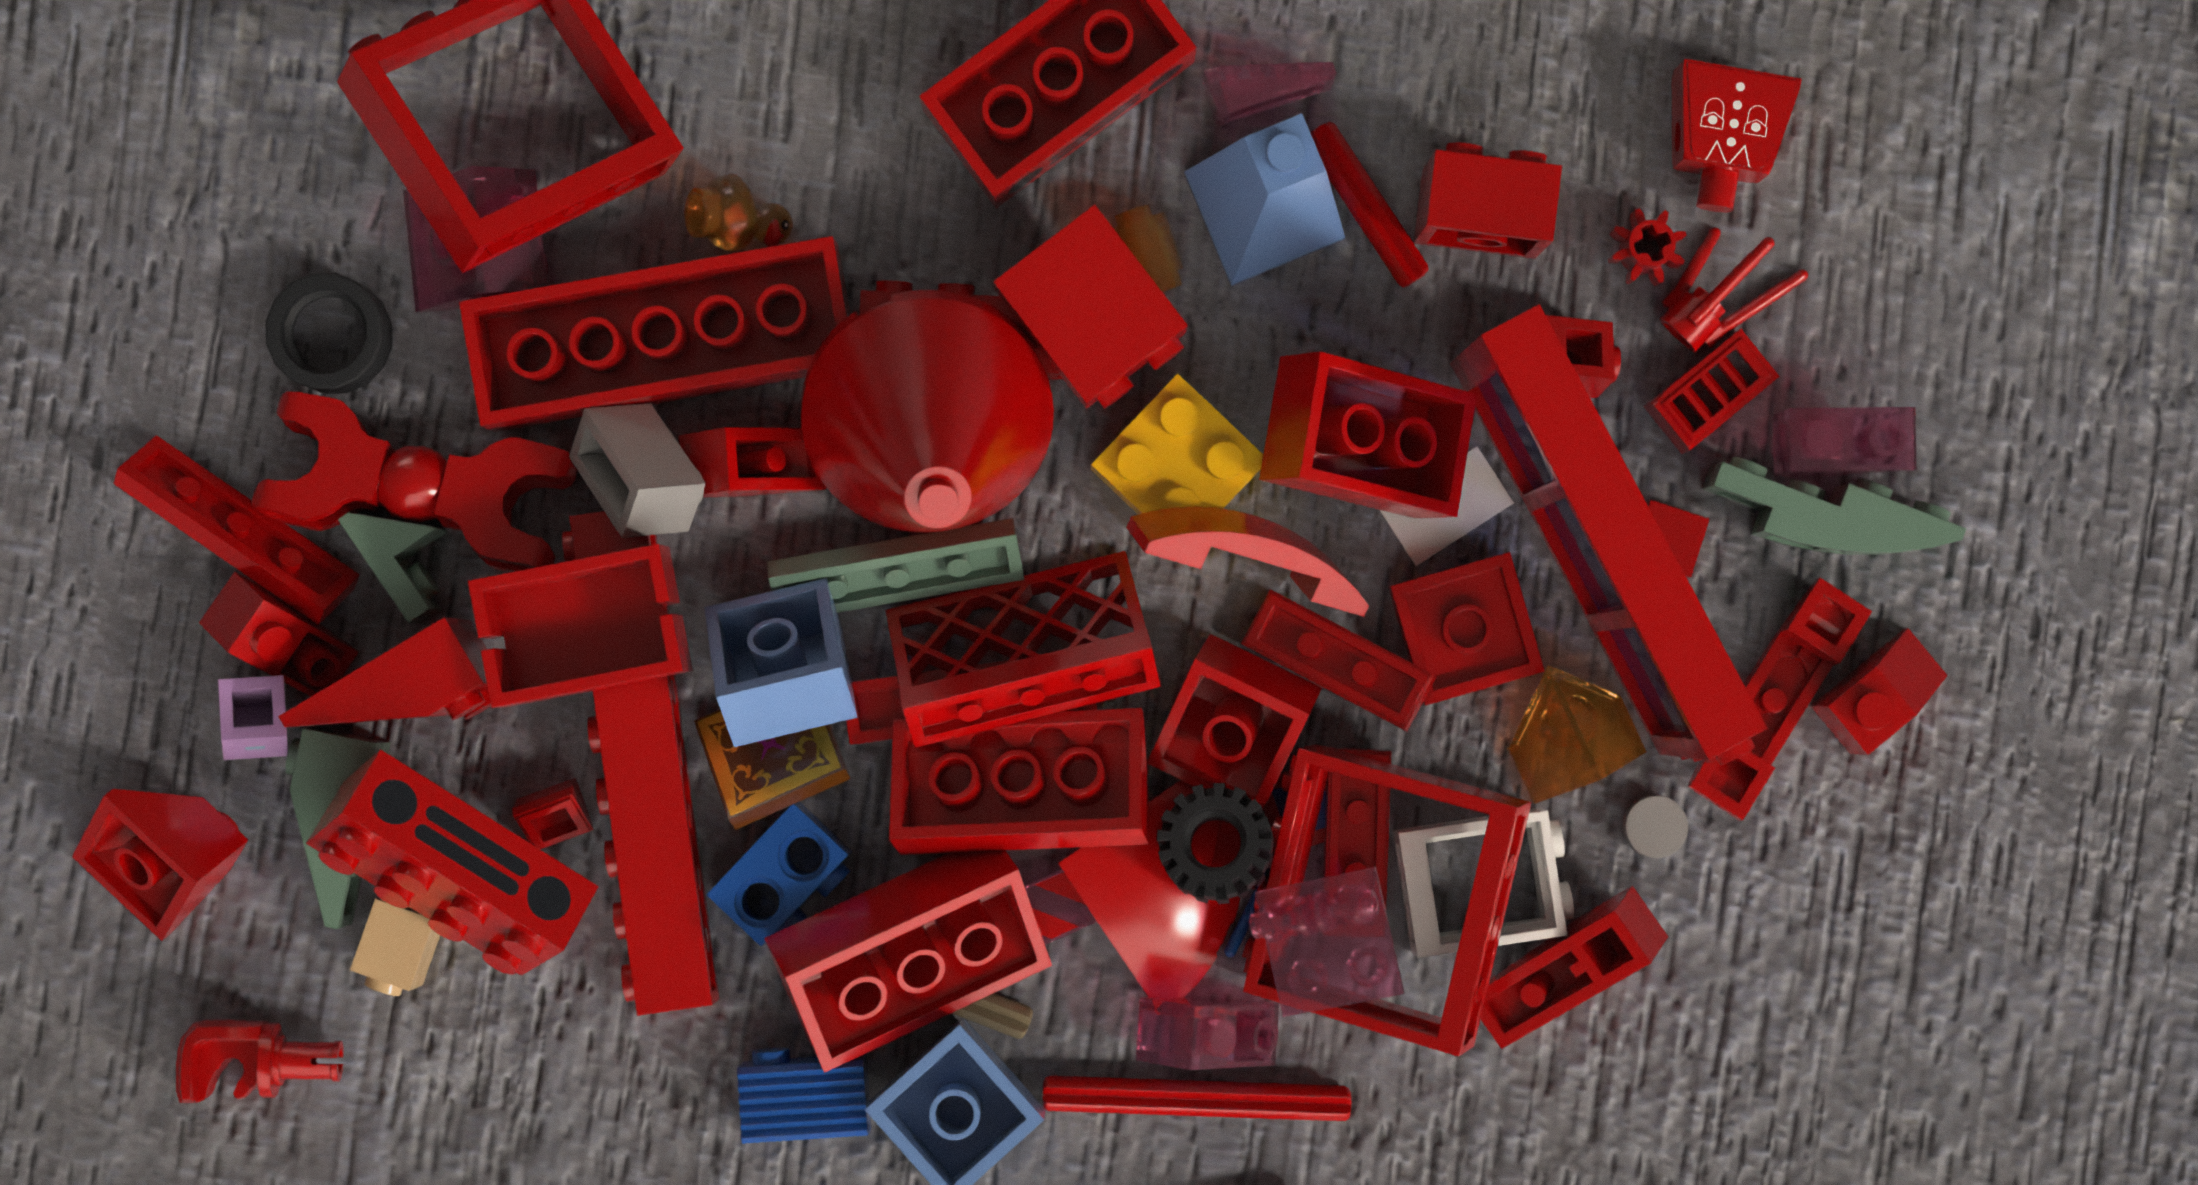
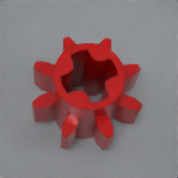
(1650, 231)

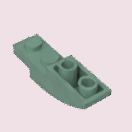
(1853, 522)

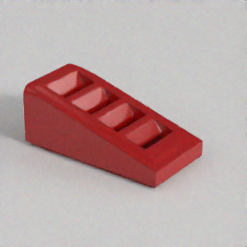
(1672, 420)

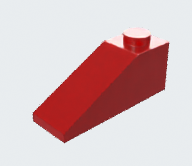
(1572, 968)

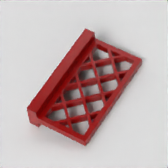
(1029, 682)

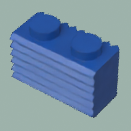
(798, 1101)

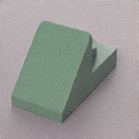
(386, 549)

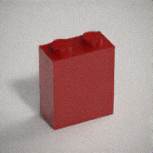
(1092, 309)

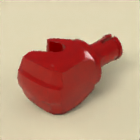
(261, 1049)

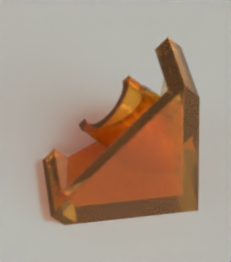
(1572, 736)

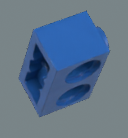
(771, 864)

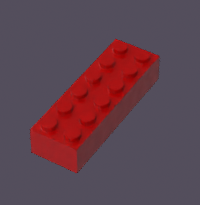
(653, 333)

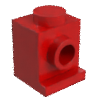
(1590, 350)

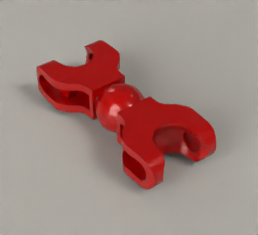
(413, 483)

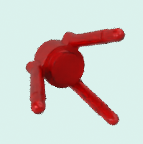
(1695, 316)

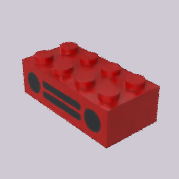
(1053, 86)
(451, 865)

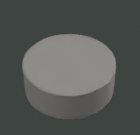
(1655, 826)

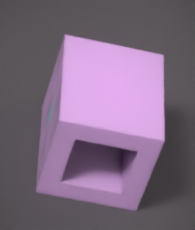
(251, 717)

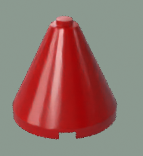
(927, 411)

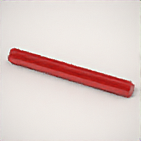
(1196, 1098)

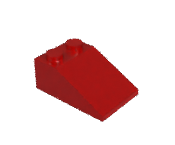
(420, 678)

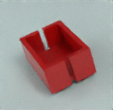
(580, 625)

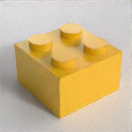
(1178, 455)

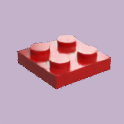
(1467, 627)

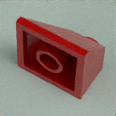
(158, 853)

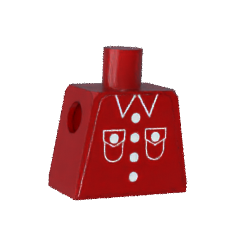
(1727, 126)

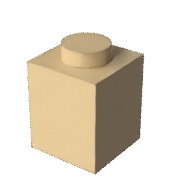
(394, 949)

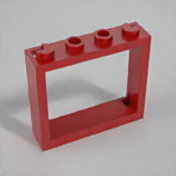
(428, 179)
(1485, 914)

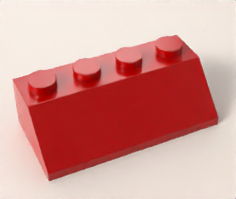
(908, 953)

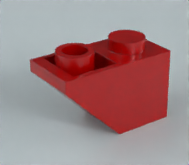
(276, 636)

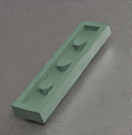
(908, 566)

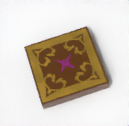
(770, 772)

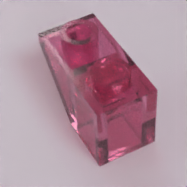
(1844, 441)
(1207, 1032)

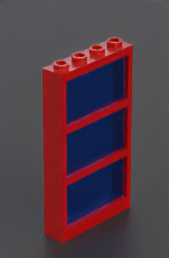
(1607, 542)

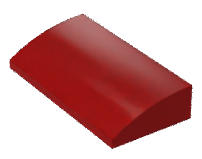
(1023, 785)

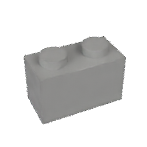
(637, 470)

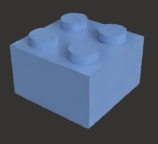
(779, 662)
(956, 1109)

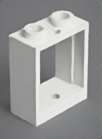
(1553, 897)

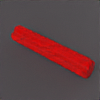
(1368, 206)

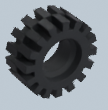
(1210, 805)

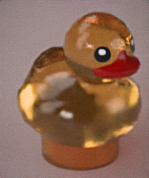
(729, 216)

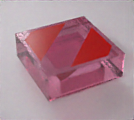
(1057, 906)

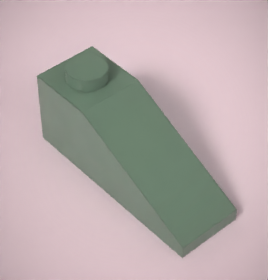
(318, 768)

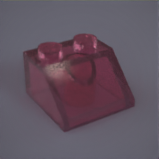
(436, 277)

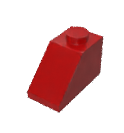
(751, 461)
(1881, 694)

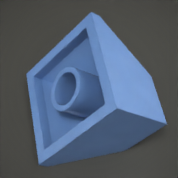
(1266, 200)

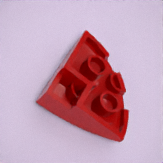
(1151, 923)

